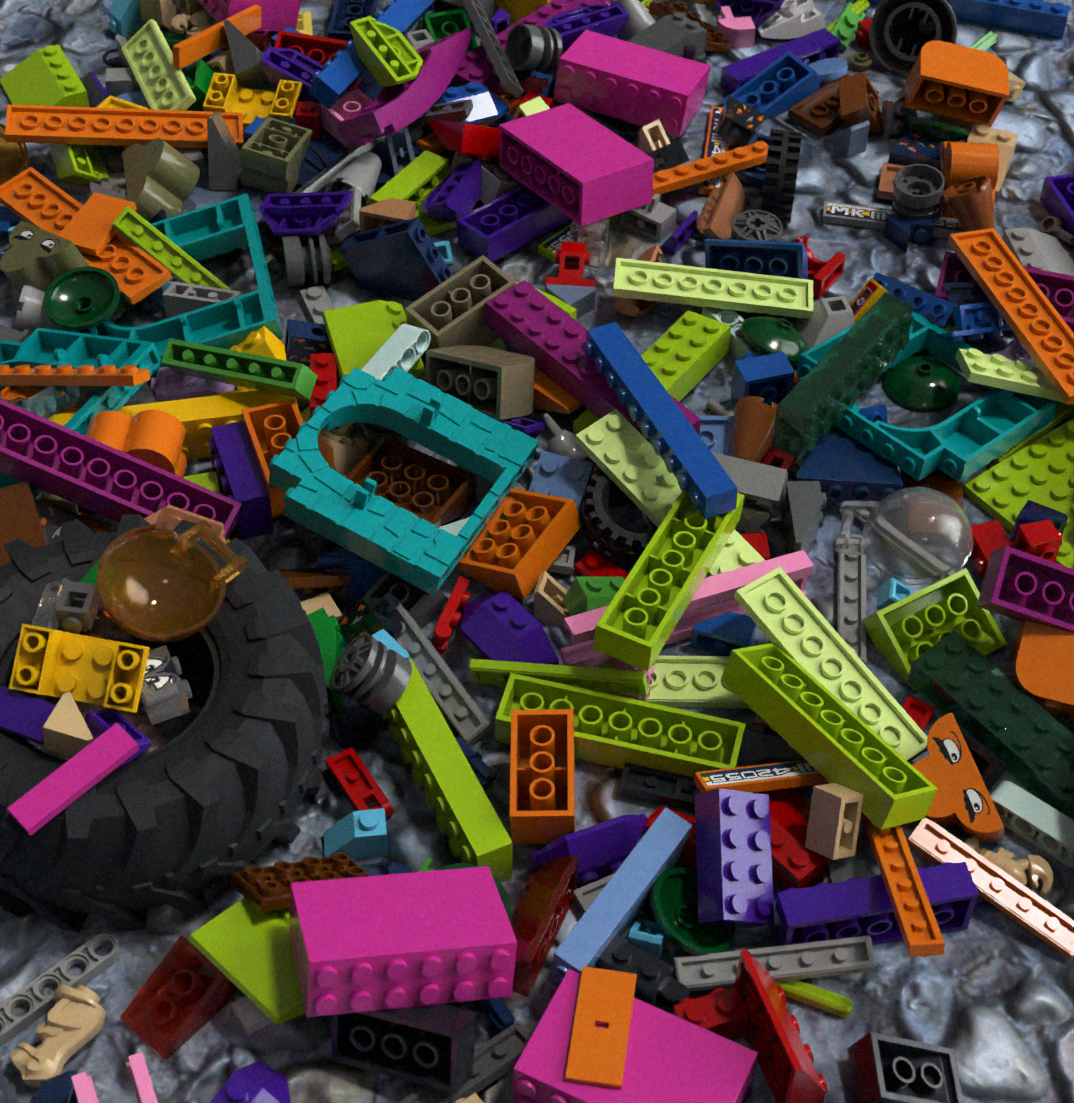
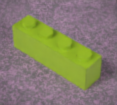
(415, 180)

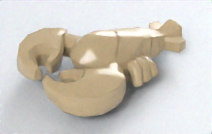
(199, 20)
(1034, 865)

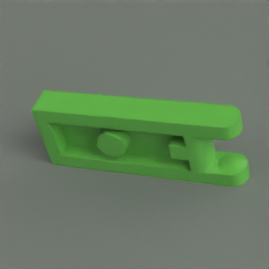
(846, 25)

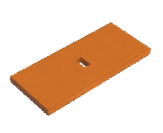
(595, 1052)

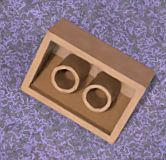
(386, 213)

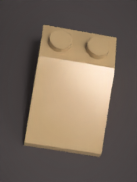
(1006, 143)

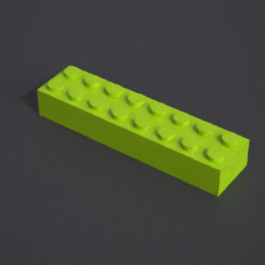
(680, 357)
(663, 583)
(628, 730)
(828, 734)
(448, 780)

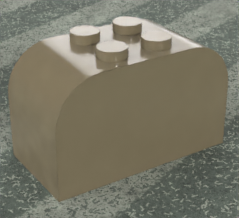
(457, 306)
(485, 378)

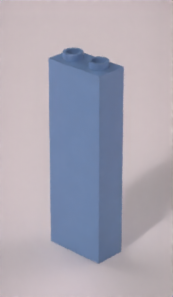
(622, 896)

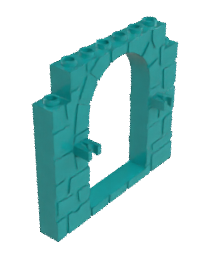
(226, 323)
(80, 349)
(958, 443)
(371, 524)

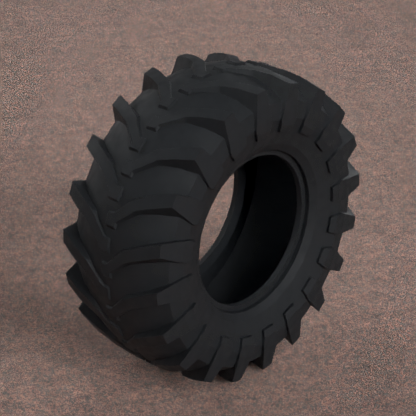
(200, 801)

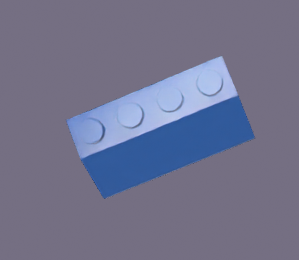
(757, 257)

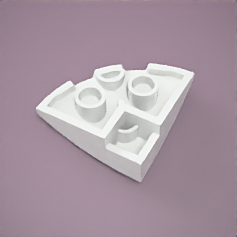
(793, 20)

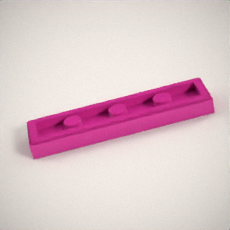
(73, 779)

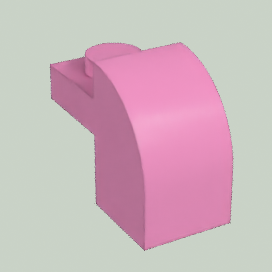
(737, 31)

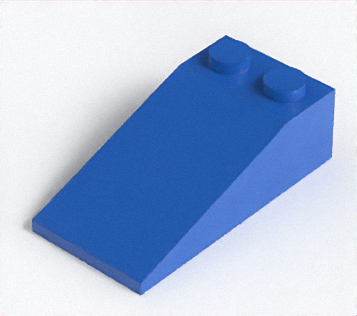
(778, 86)

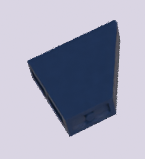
(396, 260)
(849, 469)

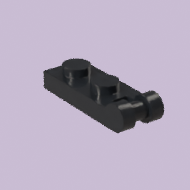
(658, 786)

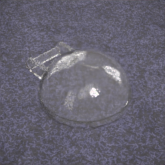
(909, 534)

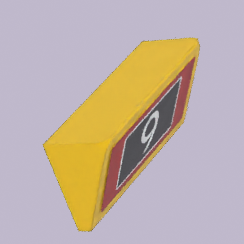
(866, 298)

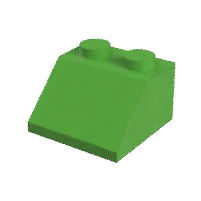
(591, 593)

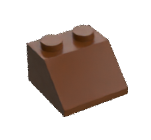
(859, 102)

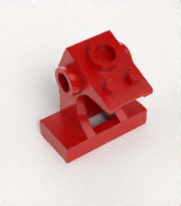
(572, 262)
(822, 272)

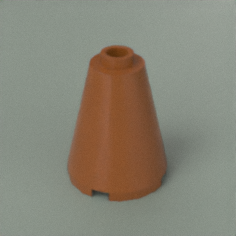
(972, 203)
(752, 428)

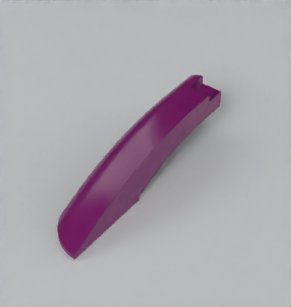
(406, 102)

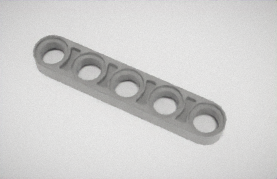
(59, 976)

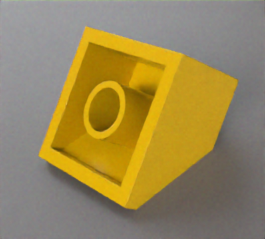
(261, 343)

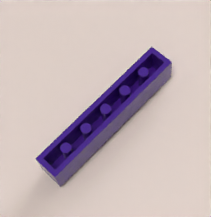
(807, 48)

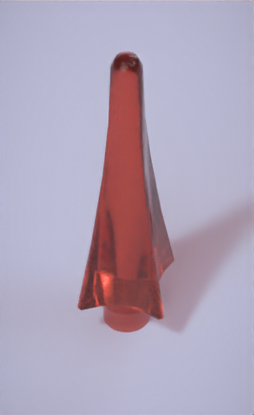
(530, 84)

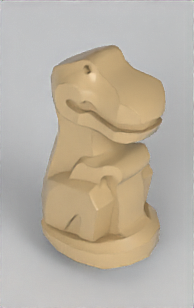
(66, 1030)

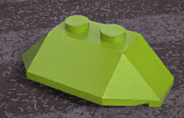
(385, 52)
(79, 164)

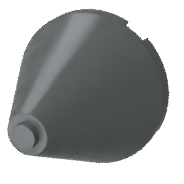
(905, 26)

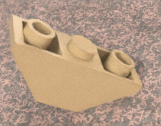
(159, 10)
(342, 451)

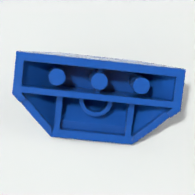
(486, 102)

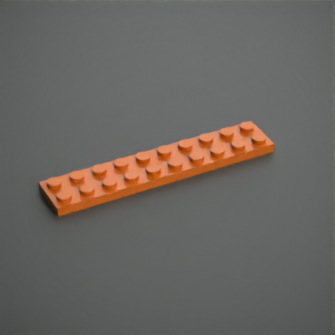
(113, 126)
(51, 209)
(1020, 305)

